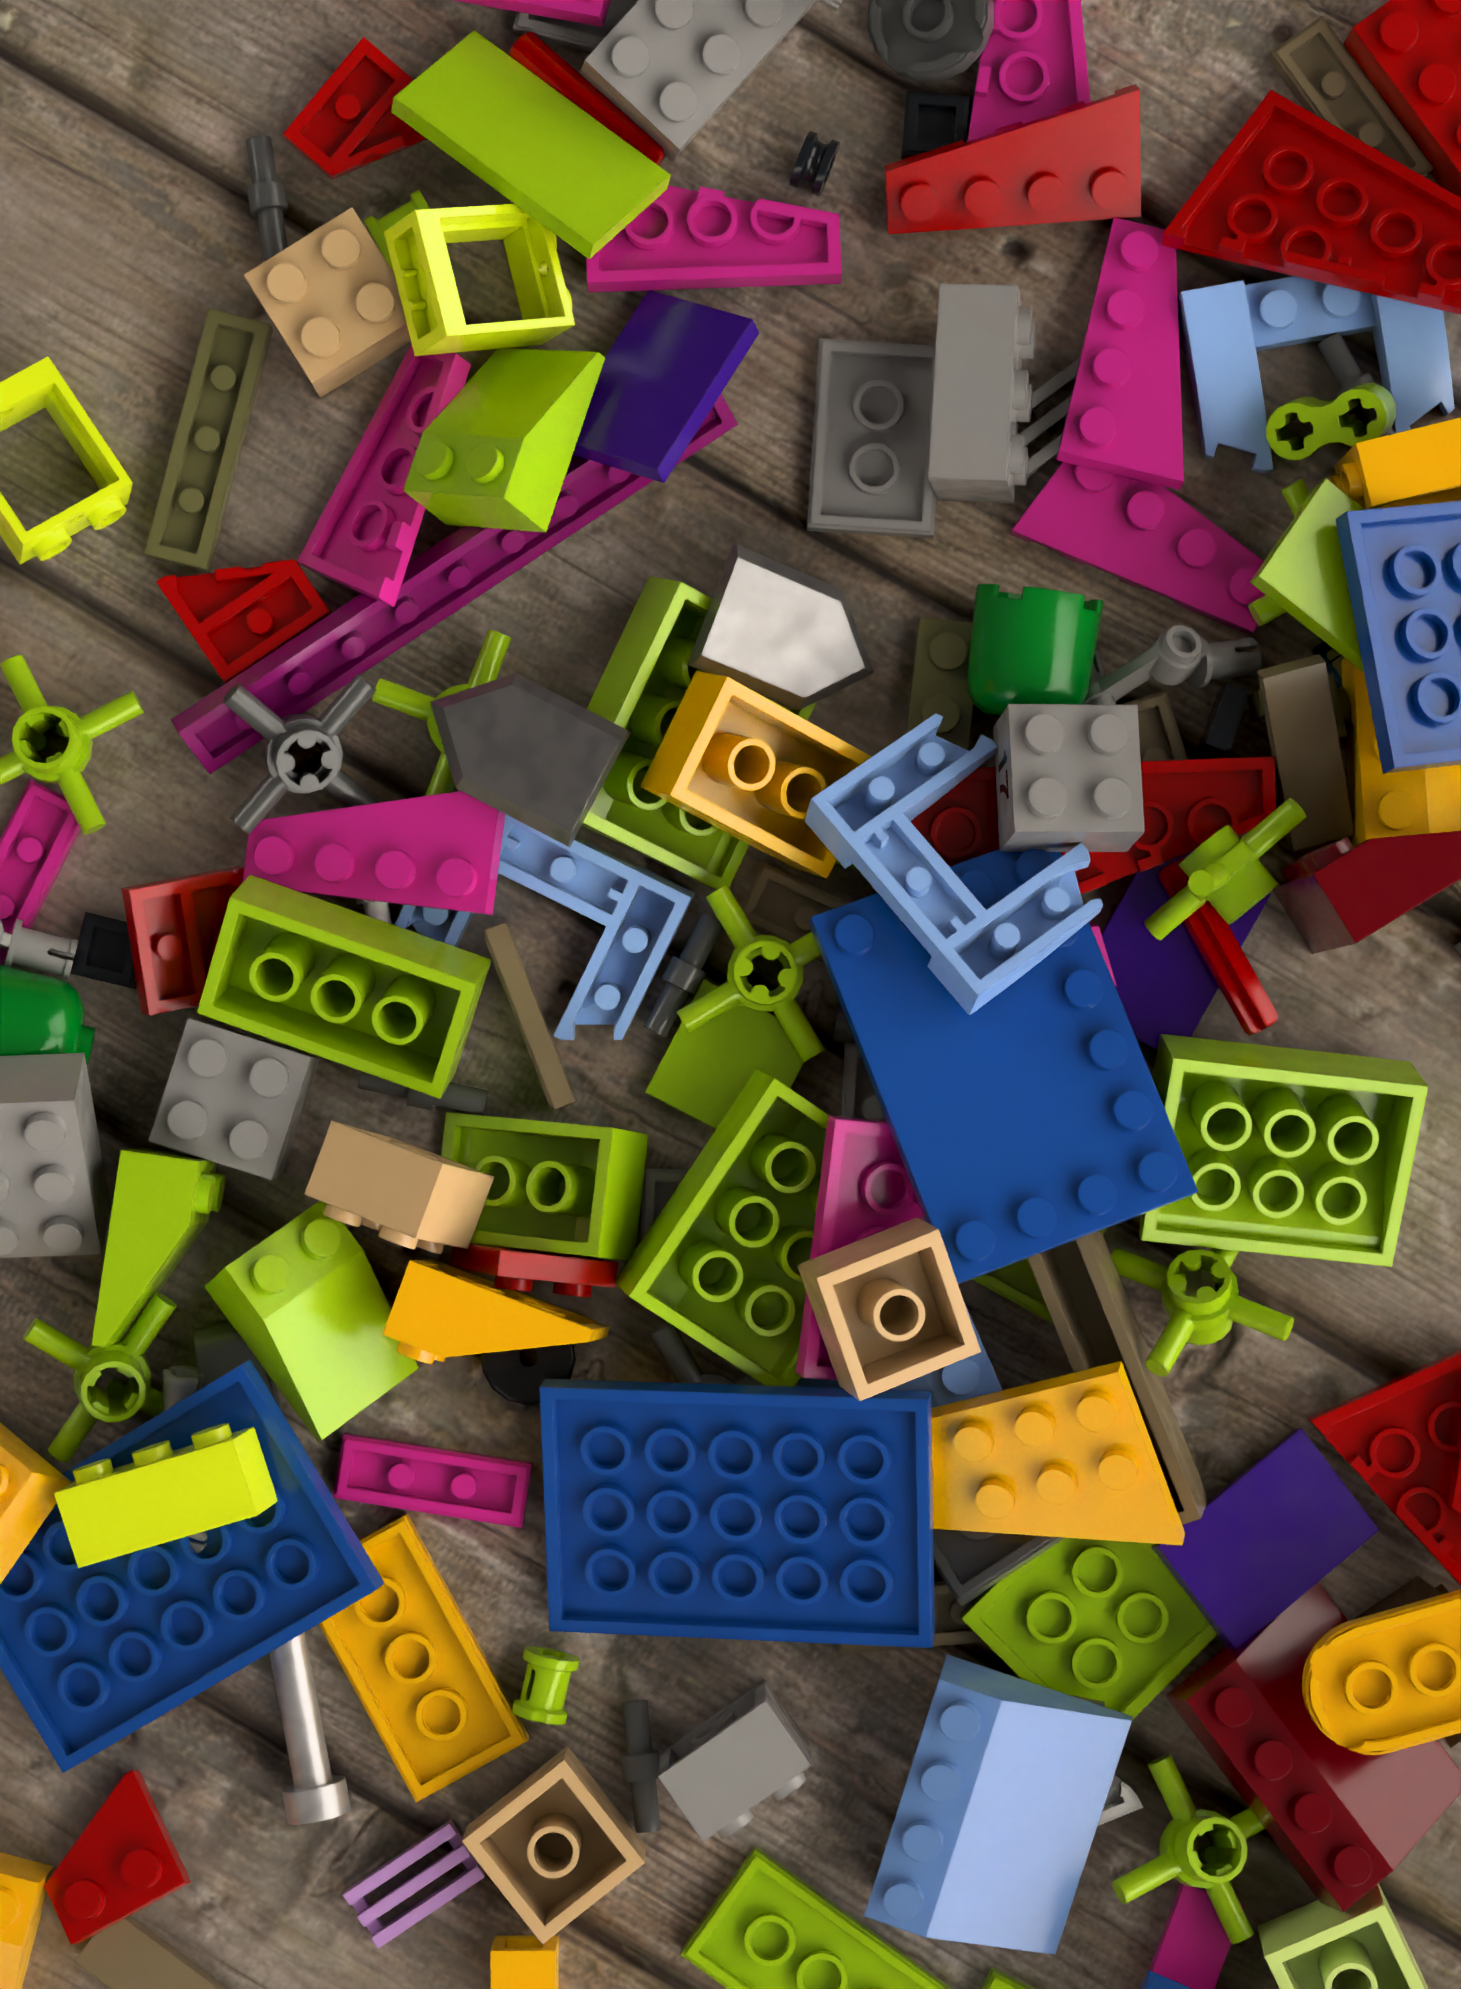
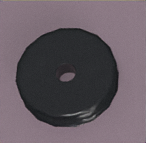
(522, 1382)

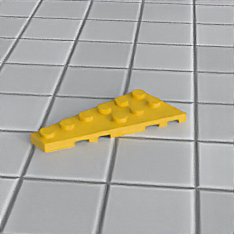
(1052, 1463)

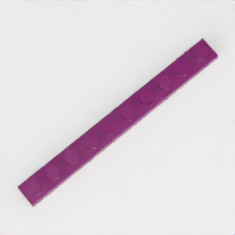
(431, 590)

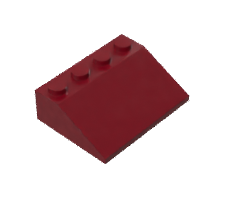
(1357, 889)
(1328, 1808)

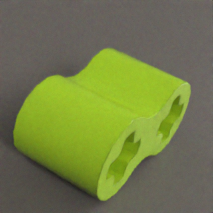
(1330, 421)

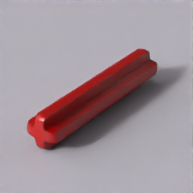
(556, 72)
(1224, 958)

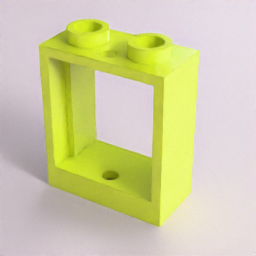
(430, 289)
(26, 394)

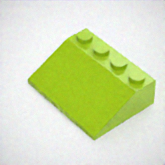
(642, 695)
(1288, 1149)
(736, 1230)

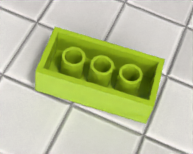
(343, 985)

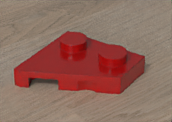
(352, 117)
(244, 611)
(175, 934)
(519, 1267)
(116, 1864)

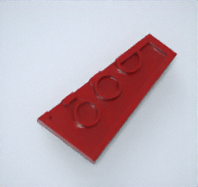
(1035, 172)

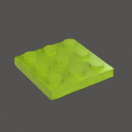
(1093, 1622)

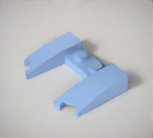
(1233, 321)
(631, 901)
(972, 949)

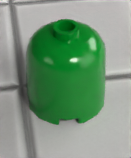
(1031, 647)
(41, 1016)

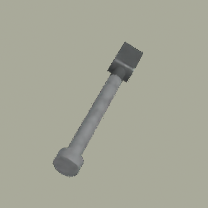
(315, 1791)

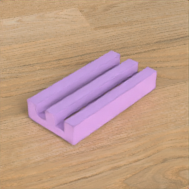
(369, 1914)

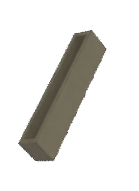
(1101, 1329)

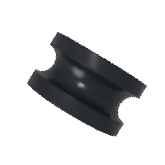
(814, 163)

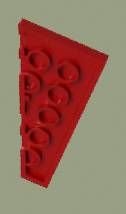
(1325, 210)
(1181, 808)
(1406, 1450)

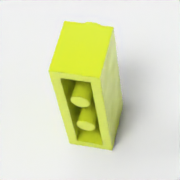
(165, 1494)

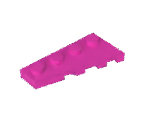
(369, 519)

